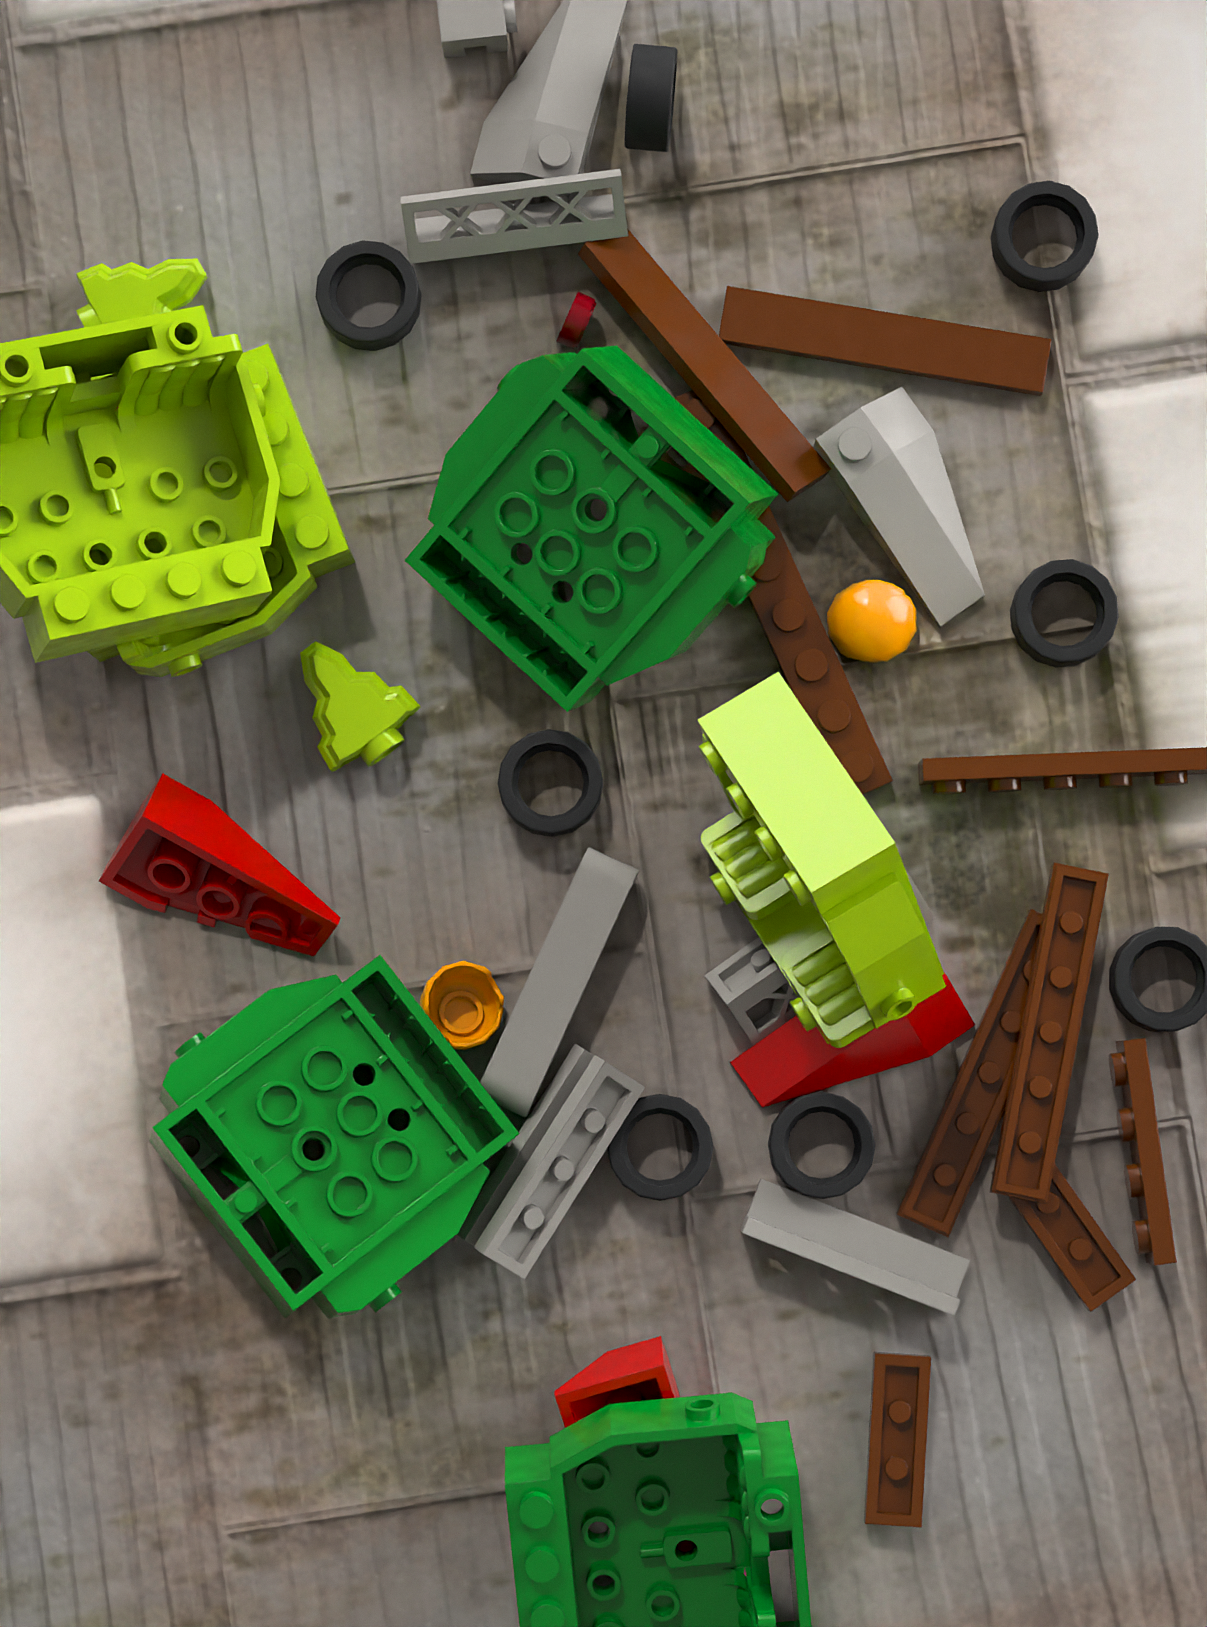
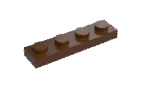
(1146, 1174)

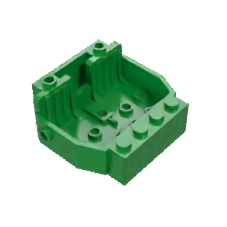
(643, 575)
(377, 1193)
(656, 1479)

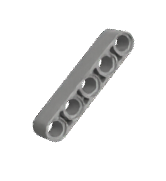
(557, 981)

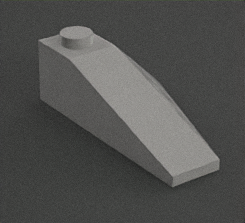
(554, 99)
(900, 489)

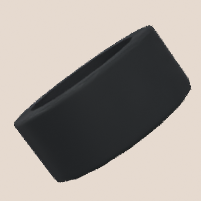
(650, 97)
(1053, 195)
(356, 255)
(1061, 571)
(550, 741)
(1123, 993)
(862, 1154)
(695, 1169)

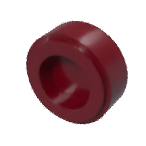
(576, 320)

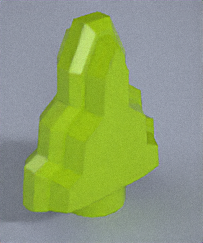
(138, 291)
(353, 709)

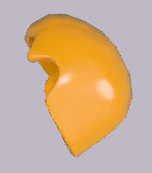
(872, 621)
(463, 1004)

